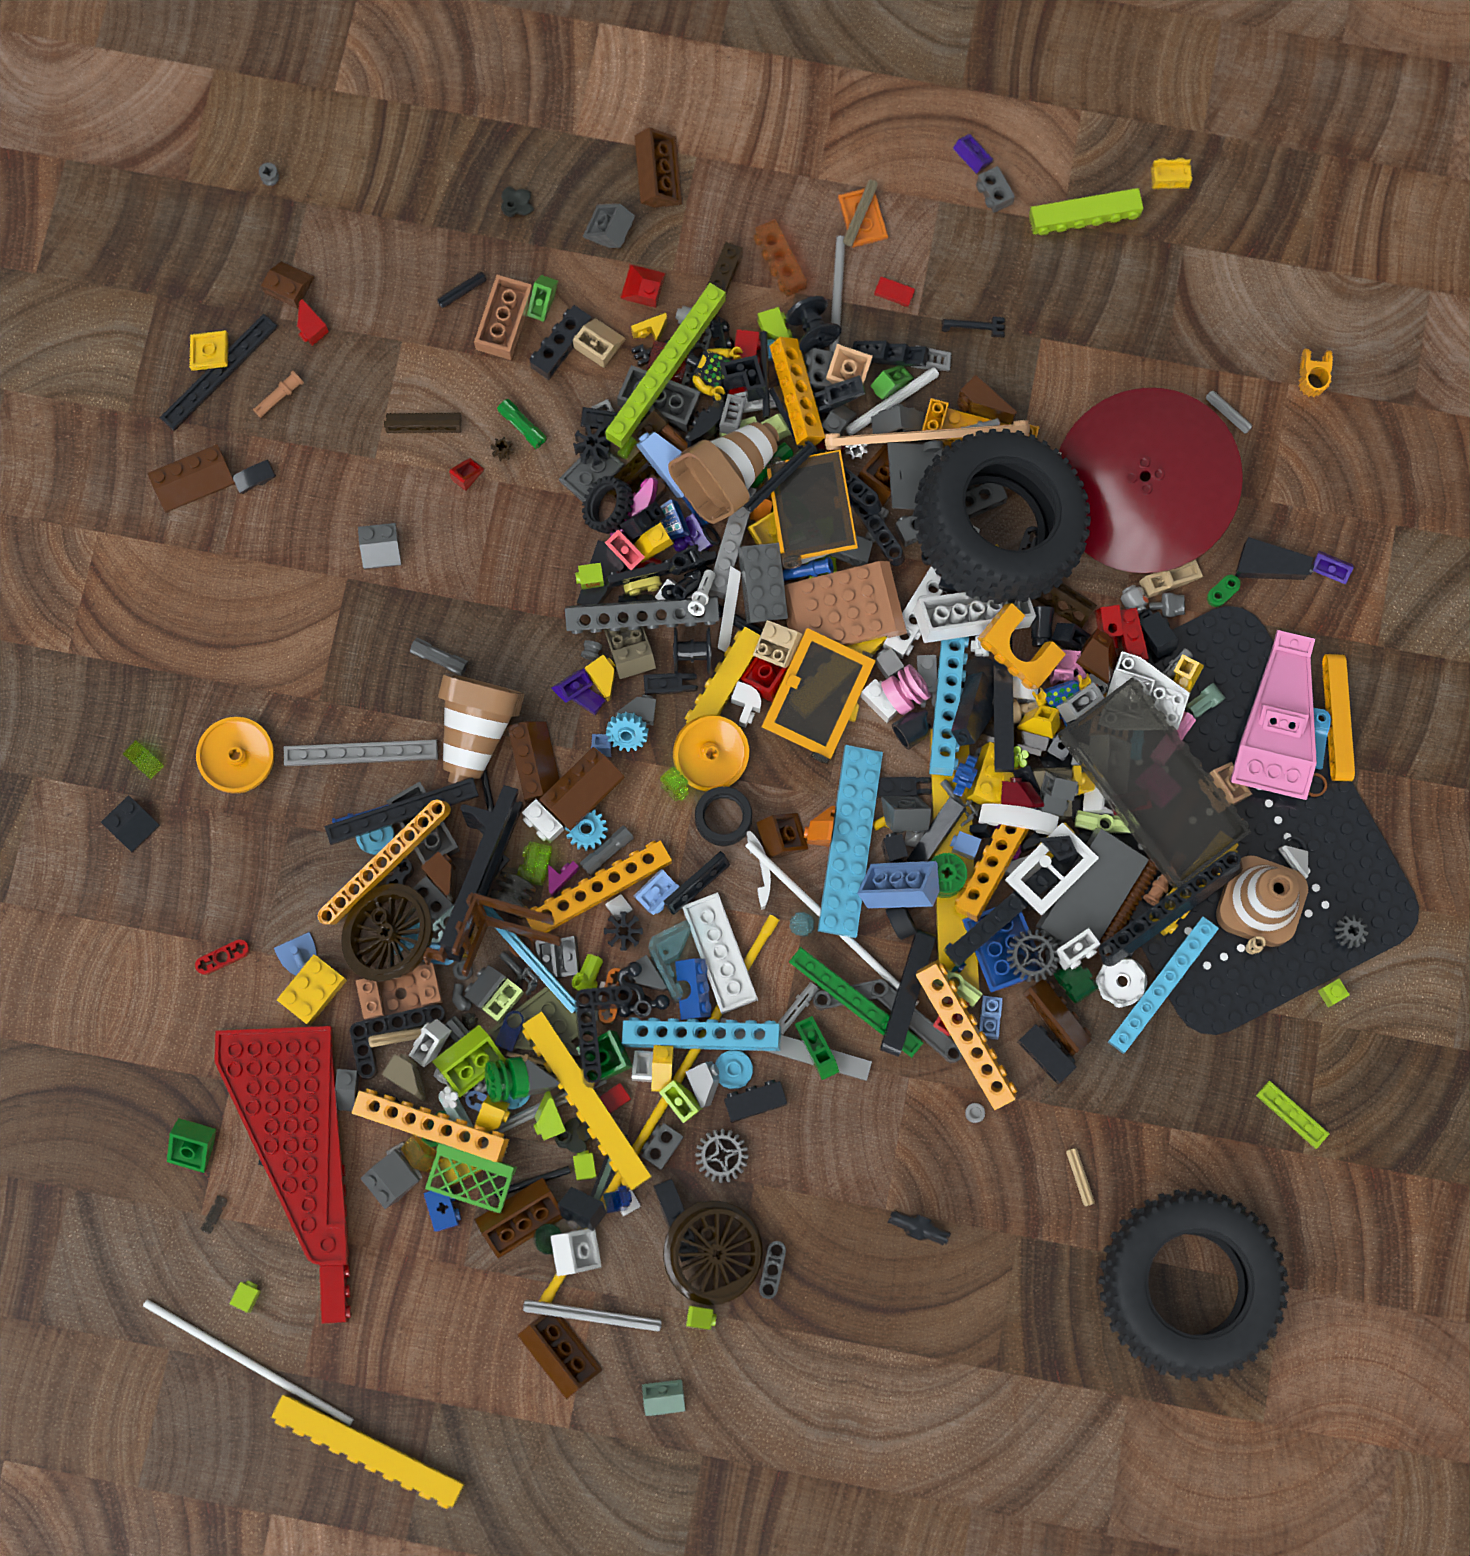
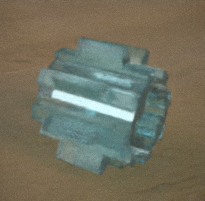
(801, 924)

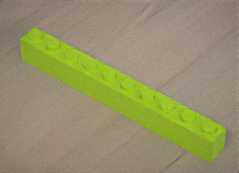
(665, 365)

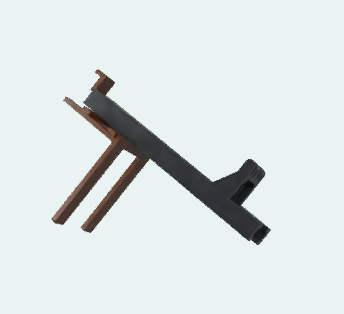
(469, 908)

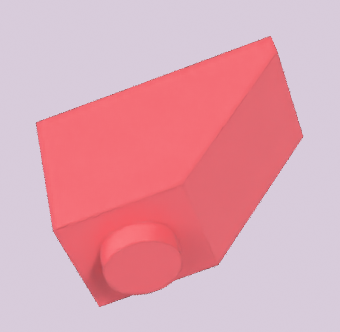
(624, 549)

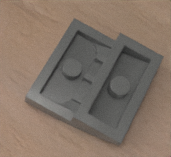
(559, 960)

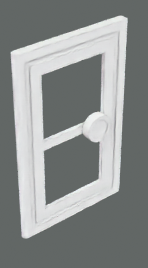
(1039, 855)

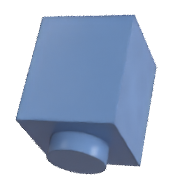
(965, 845)

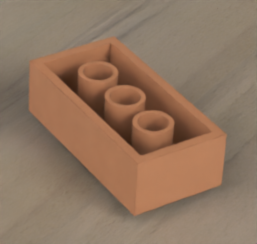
(503, 317)

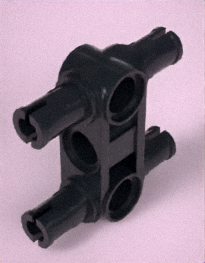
(919, 1227)

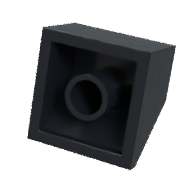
(130, 823)

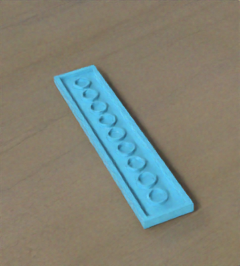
(850, 841)

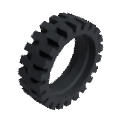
(593, 501)

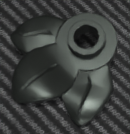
(517, 200)
(576, 1135)

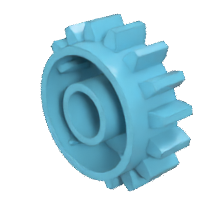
(627, 731)
(591, 838)

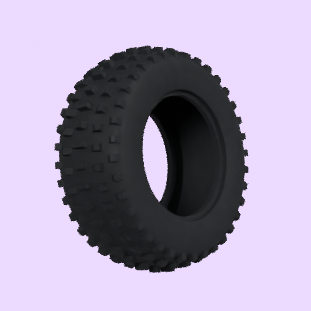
(1036, 476)
(1258, 1278)

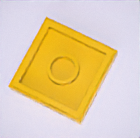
(209, 350)

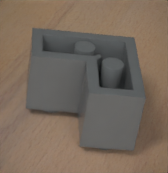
(897, 420)
(1056, 792)

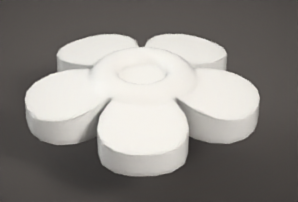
(449, 1097)

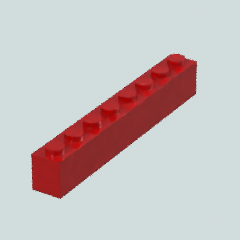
(334, 1286)

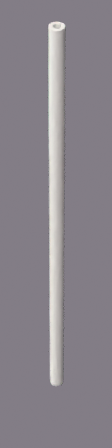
(816, 908)
(248, 1362)

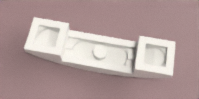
(1018, 817)
(763, 892)

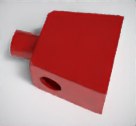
(1110, 617)

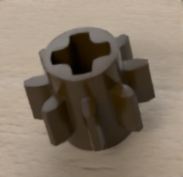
(505, 452)

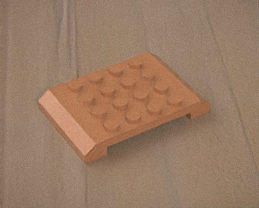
(847, 604)

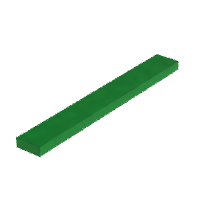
(849, 996)

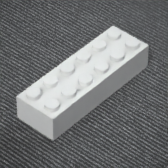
(961, 616)

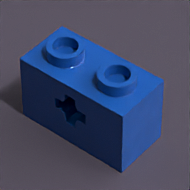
(440, 1220)

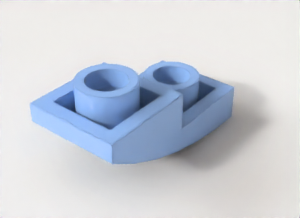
(990, 1016)

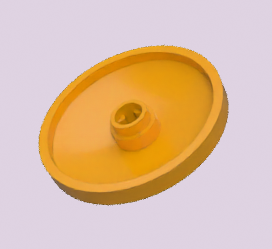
(711, 752)
(235, 755)

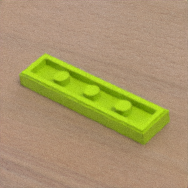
(1292, 1114)

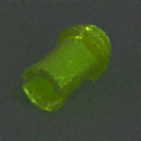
(627, 448)

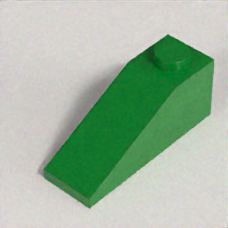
(817, 1048)

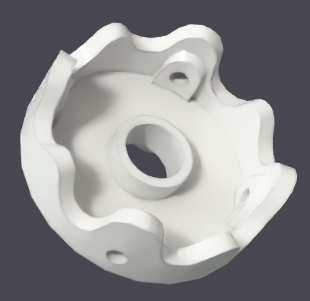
(1122, 995)

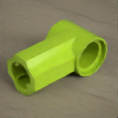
(586, 977)

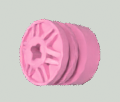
(904, 690)

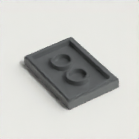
(581, 476)

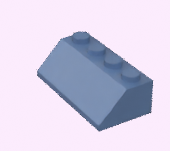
(900, 885)

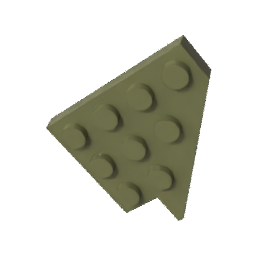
(556, 1013)

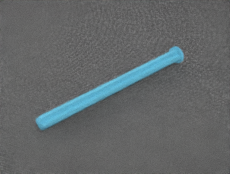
(535, 964)

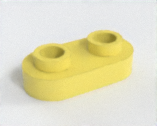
(634, 588)

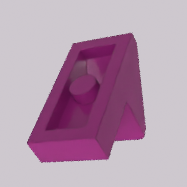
(557, 881)

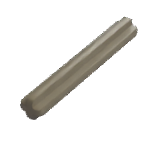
(860, 212)

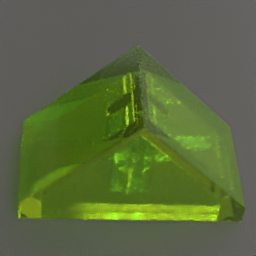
(143, 759)

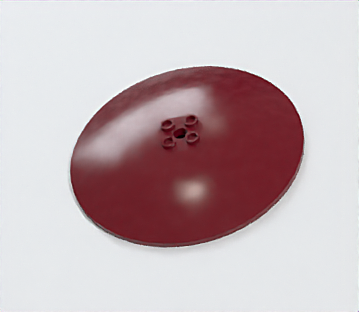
(1190, 488)

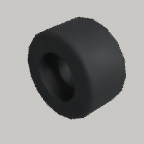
(901, 922)

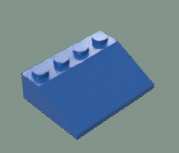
(993, 954)

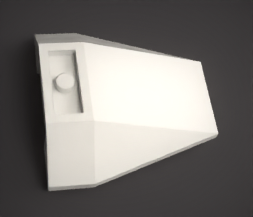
(1166, 693)

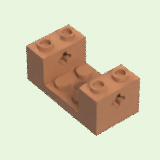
(380, 998)

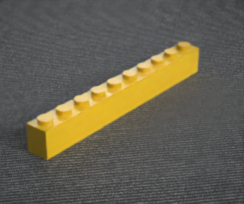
(587, 1102)
(368, 1451)

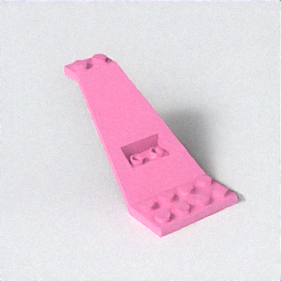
(1273, 754)

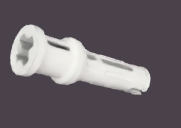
(700, 597)

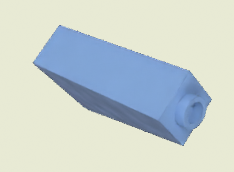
(659, 454)

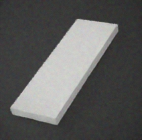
(721, 953)

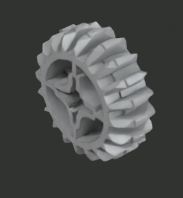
(726, 1172)

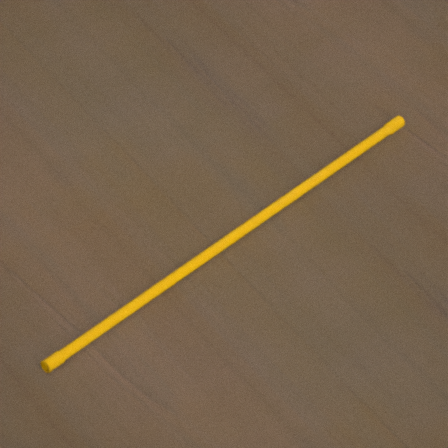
(766, 930)

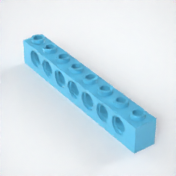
(947, 764)
(1163, 985)
(770, 1042)

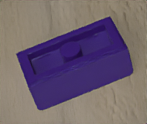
(972, 153)
(1332, 567)
(572, 685)
(590, 701)

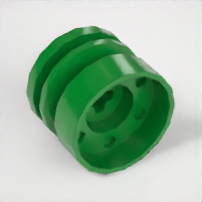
(958, 874)
(506, 1079)

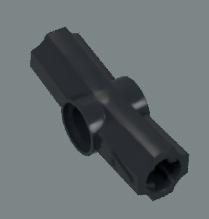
(690, 583)

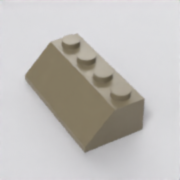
(405, 1074)

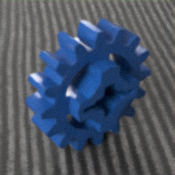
(965, 775)

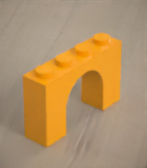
(997, 640)

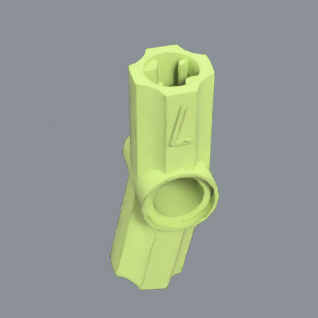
(1090, 821)
(965, 989)

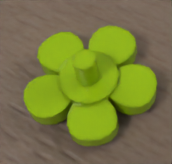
(1019, 756)

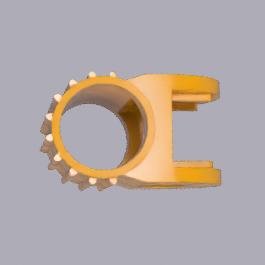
(1318, 368)

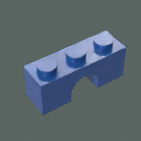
(698, 1003)

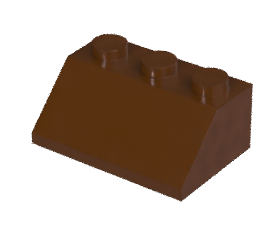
(442, 874)

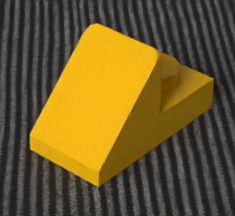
(654, 325)
(1083, 780)

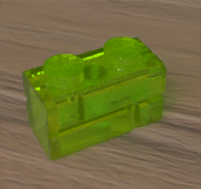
(674, 784)
(535, 863)

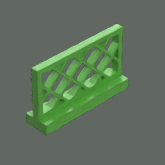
(498, 1168)

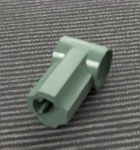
(1207, 699)

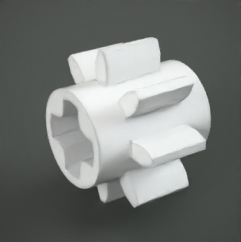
(856, 452)
(977, 648)

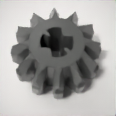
(1351, 924)

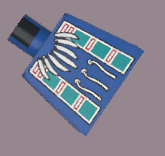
(674, 521)

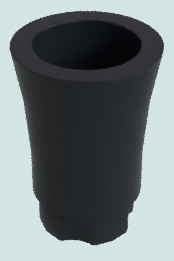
(1042, 625)

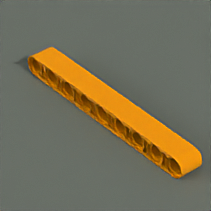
(393, 860)

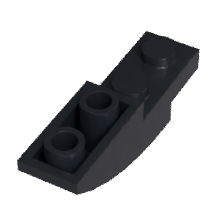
(708, 422)
(671, 1208)

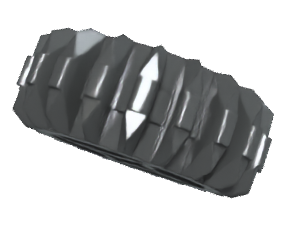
(1040, 962)

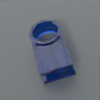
(508, 1036)

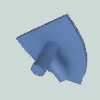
(296, 953)

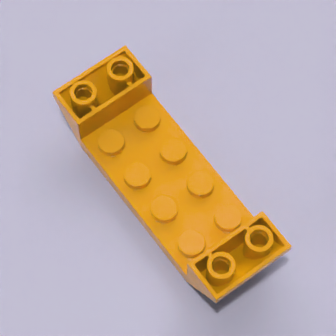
(942, 417)

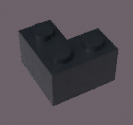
(745, 374)

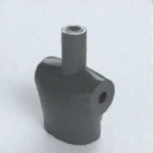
(1171, 605)

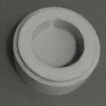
(975, 1113)

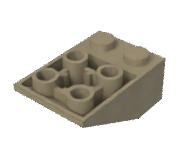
(630, 650)

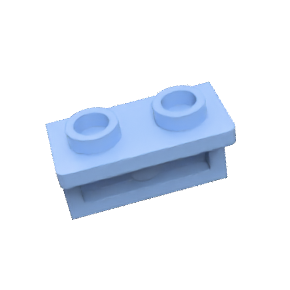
(655, 892)

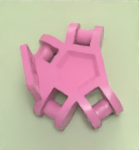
(1066, 668)

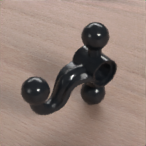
(661, 1002)

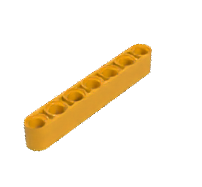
(1338, 706)

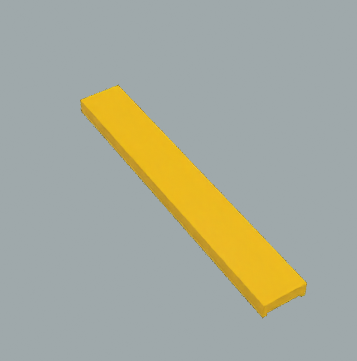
(948, 920)

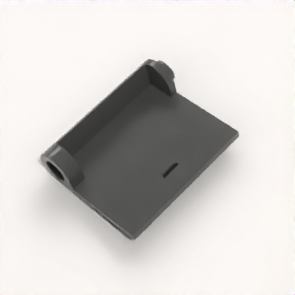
(906, 469)

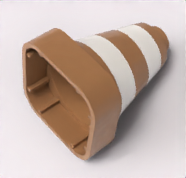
(721, 471)
(474, 723)
(1253, 908)

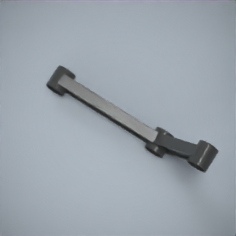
(918, 1024)

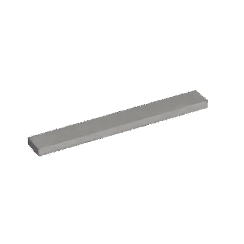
(360, 752)
(796, 1050)

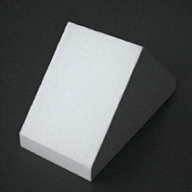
(642, 1066)

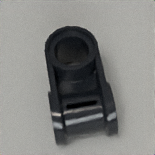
(689, 558)

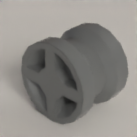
(270, 178)
(591, 650)

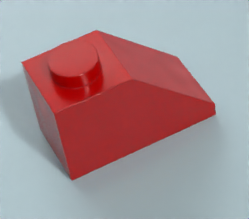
(309, 324)

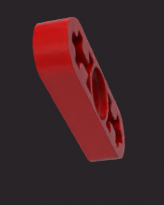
(206, 958)

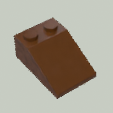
(982, 401)
(877, 474)

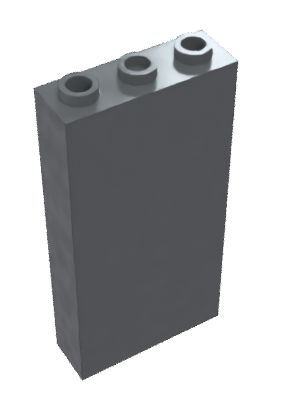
(1097, 893)

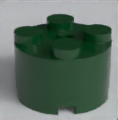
(1076, 982)

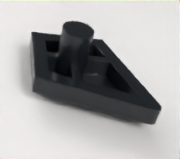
(1060, 846)

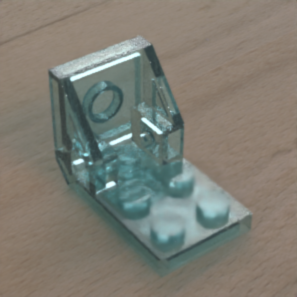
(673, 941)

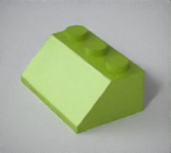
(466, 1060)

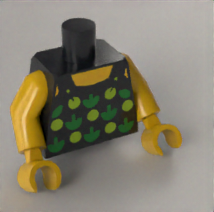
(706, 369)

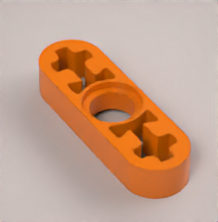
(609, 980)

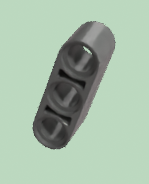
(776, 1260)

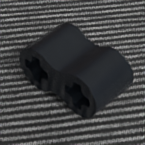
(400, 876)

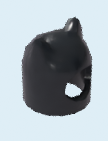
(912, 728)

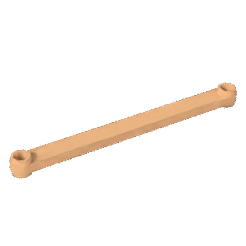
(835, 441)

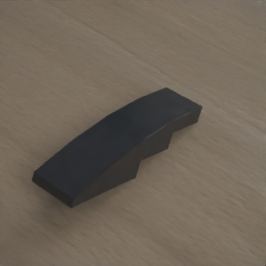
(893, 354)
(838, 394)

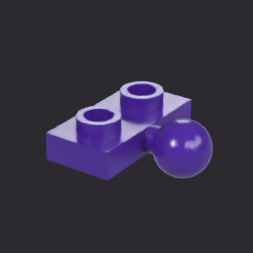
(696, 536)

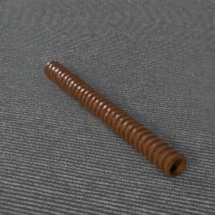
(1130, 902)

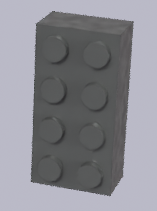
(675, 401)
(762, 583)
(437, 840)

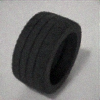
(724, 793)

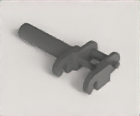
(948, 788)
(520, 973)

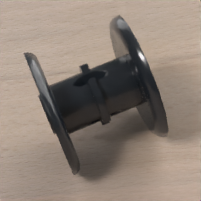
(809, 313)
(692, 650)

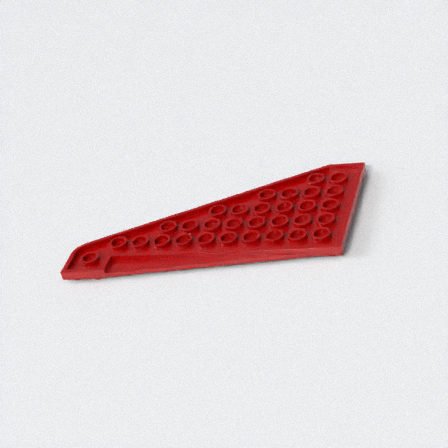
(289, 1107)

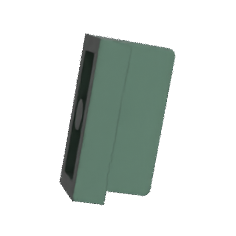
(663, 1397)

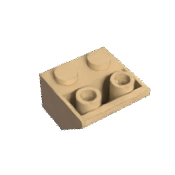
(598, 342)
(777, 644)

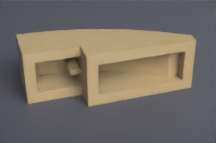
(1169, 580)

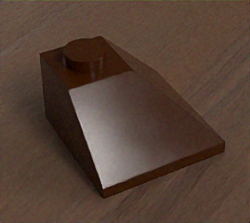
(1099, 656)

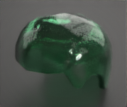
(542, 1237)

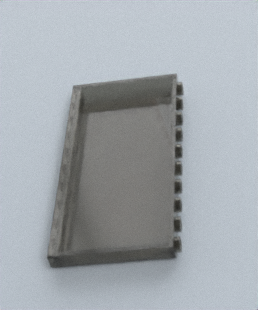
(1154, 783)

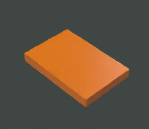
(872, 226)

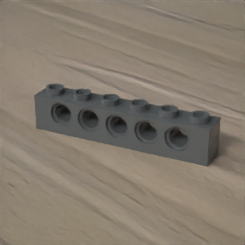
(996, 498)

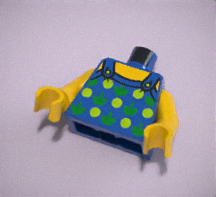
(1057, 694)

